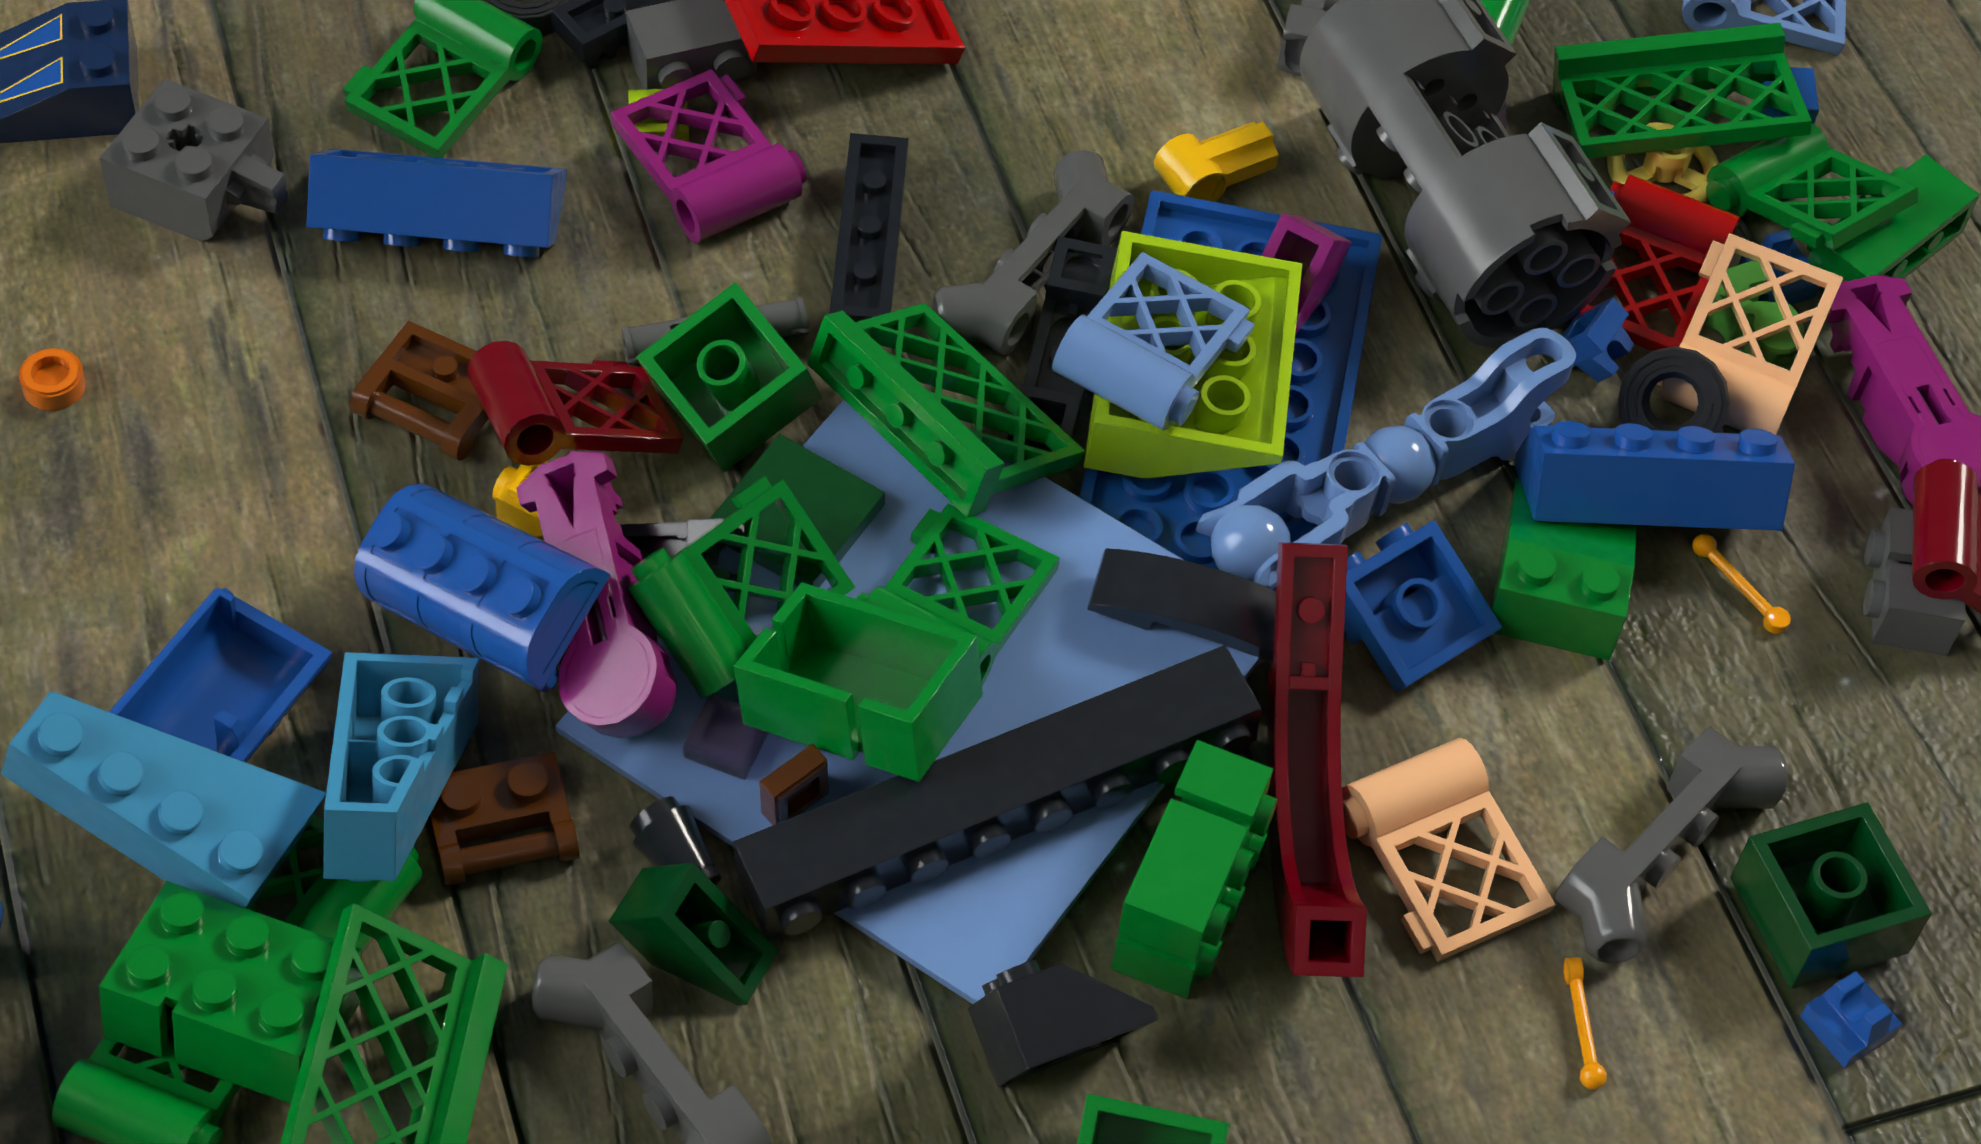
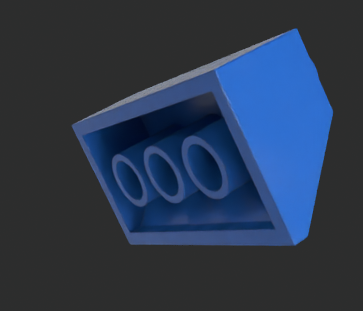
(435, 199)
(1655, 476)

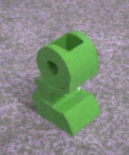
(1776, 349)

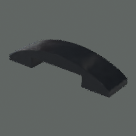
(1074, 287)
(1187, 597)

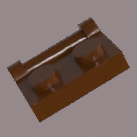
(432, 370)
(499, 802)

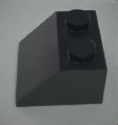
(1050, 1017)

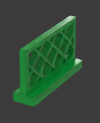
(1683, 69)
(928, 424)
(455, 1037)

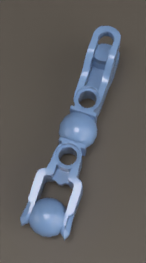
(1396, 463)

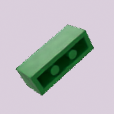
(1909, 237)

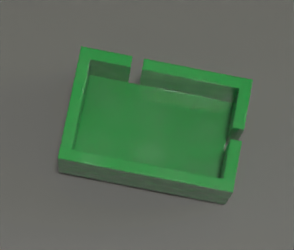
(859, 681)
(1195, 871)
(236, 986)

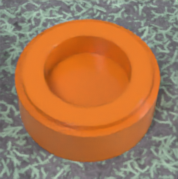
(52, 379)

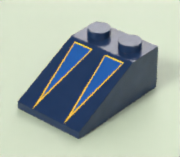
(69, 73)

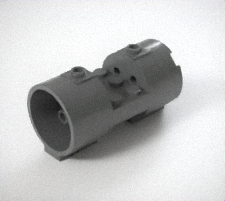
(1501, 222)

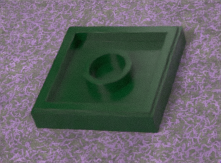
(831, 497)

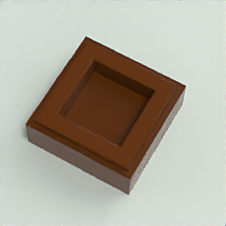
(794, 785)

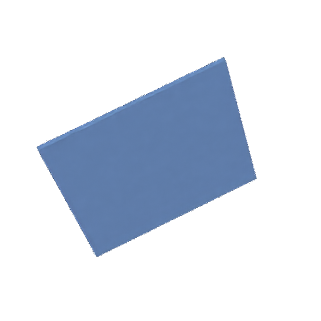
(980, 910)

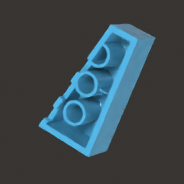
(391, 756)
(162, 798)

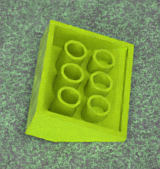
(1241, 395)

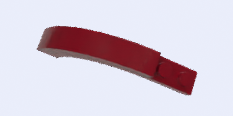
(1310, 865)

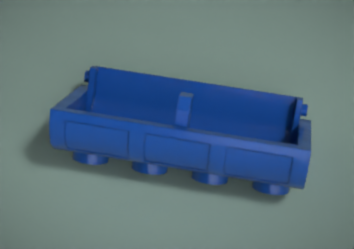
(477, 582)
(225, 678)

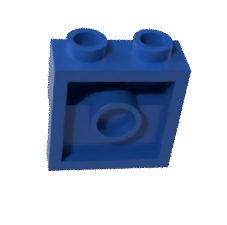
(1414, 604)

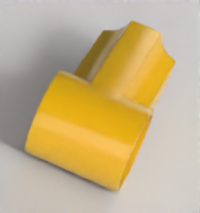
(1211, 165)

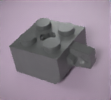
(192, 162)

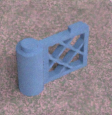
(1721, 14)
(1132, 364)

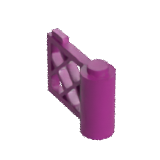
(726, 184)

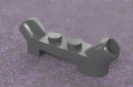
(1004, 306)
(1608, 882)
(616, 999)

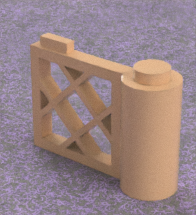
(1755, 387)
(1423, 799)

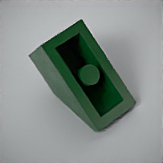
(693, 932)

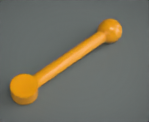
(1775, 618)
(1592, 1073)

